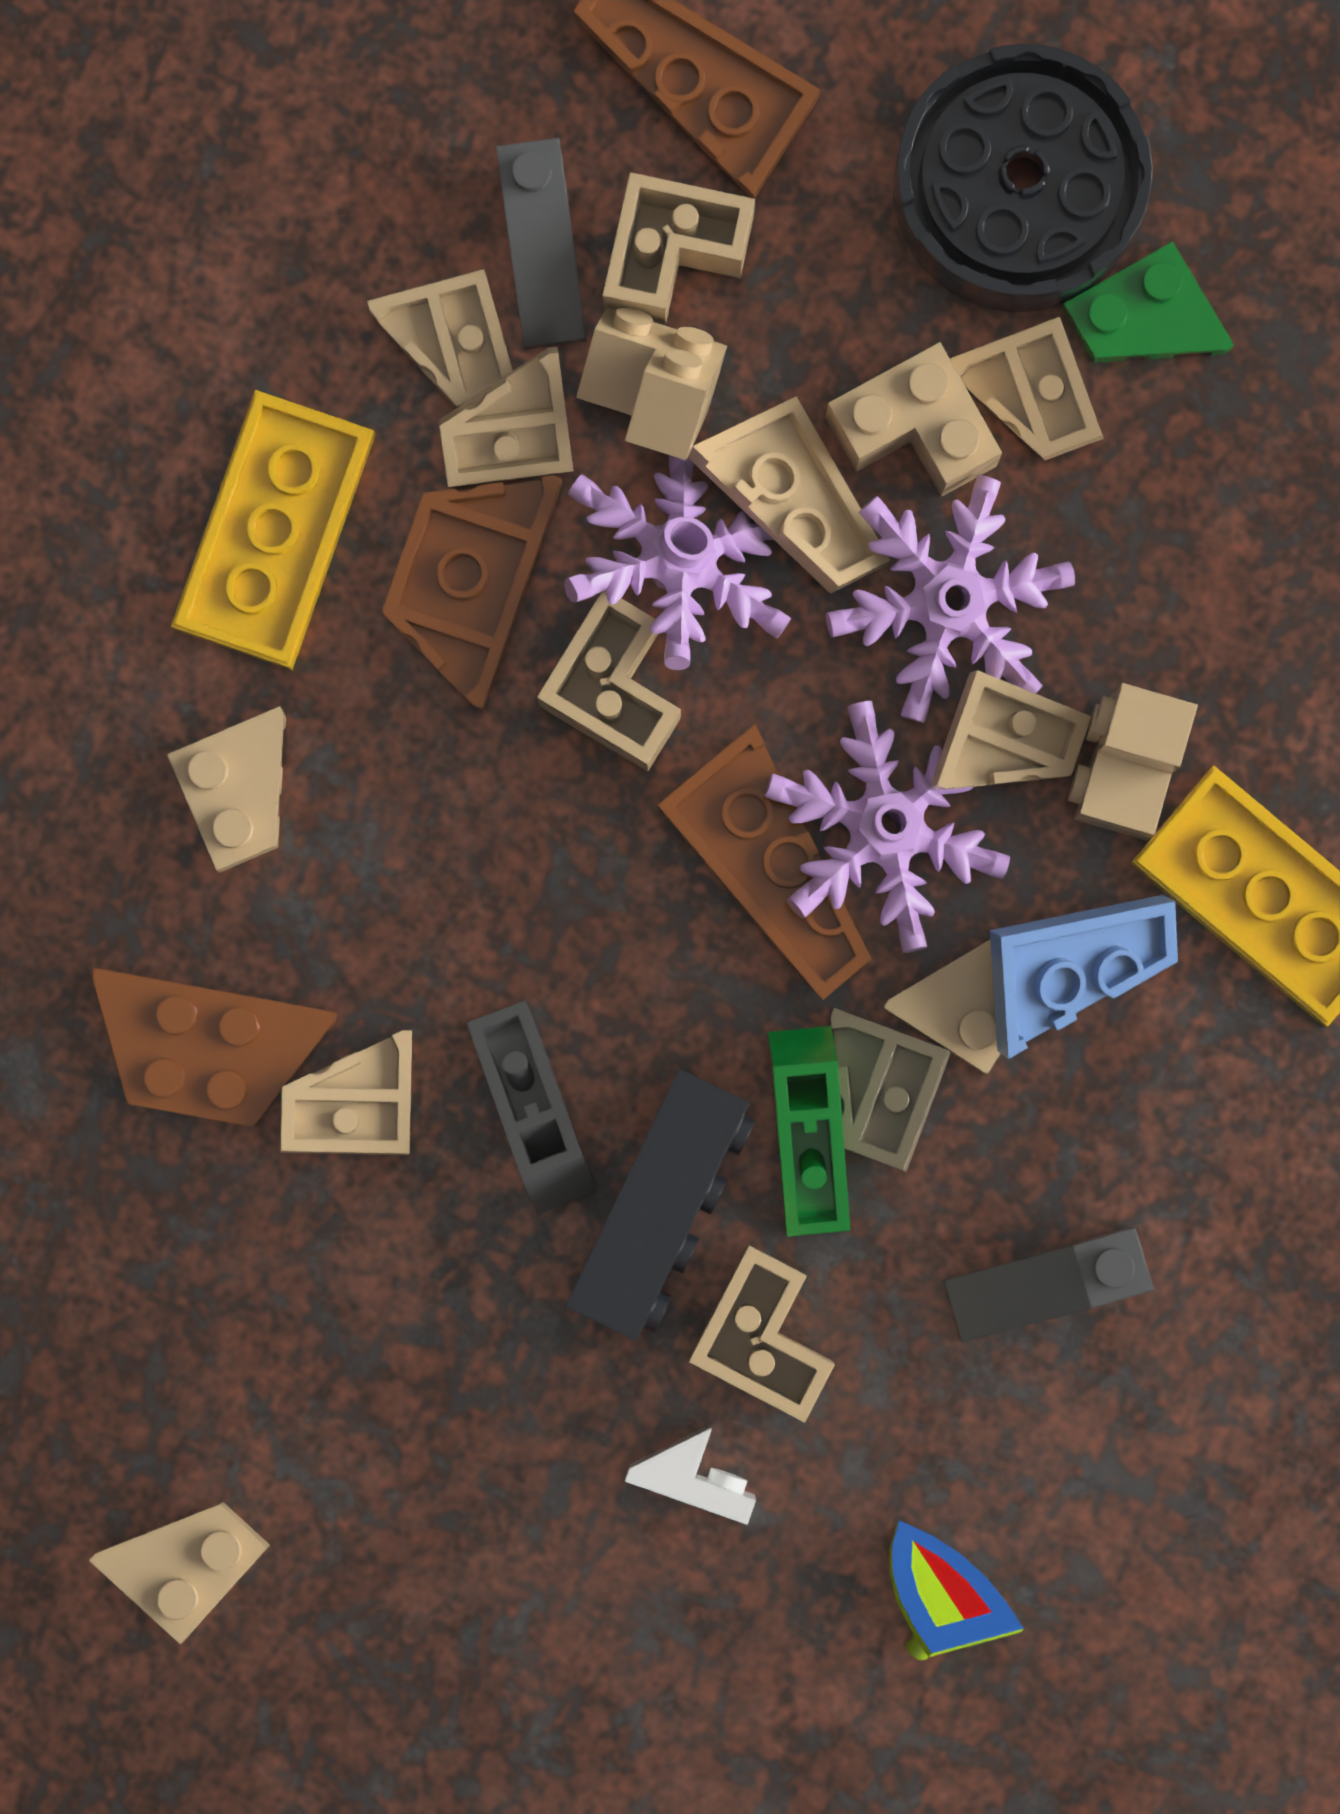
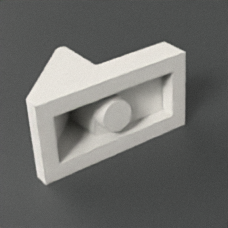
(673, 1474)

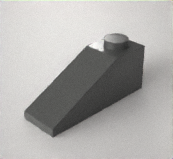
(541, 243)
(531, 1107)
(1049, 1284)

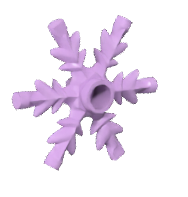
(677, 558)
(928, 601)
(871, 841)

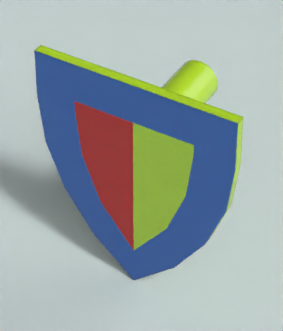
(944, 1596)

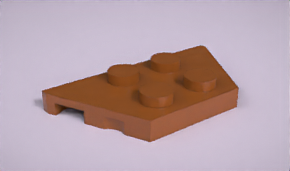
(468, 576)
(203, 1046)

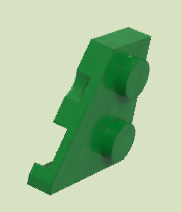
(1147, 313)

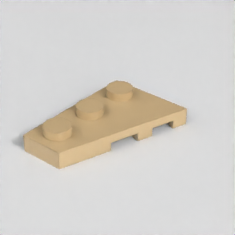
(794, 492)

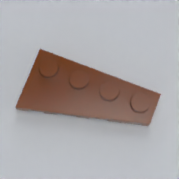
(707, 81)
(759, 860)

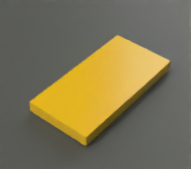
(273, 530)
(1253, 889)

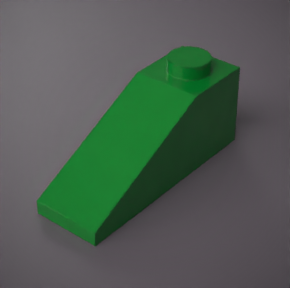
(809, 1130)

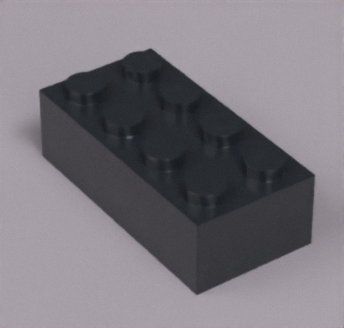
(658, 1205)

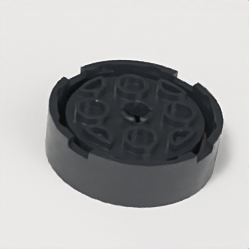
(1035, 242)

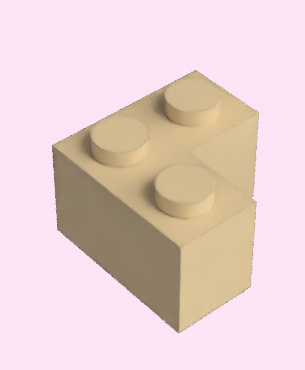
(670, 227)
(653, 375)
(921, 405)
(595, 686)
(1136, 750)
(744, 1340)

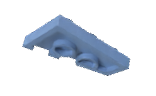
(1072, 960)

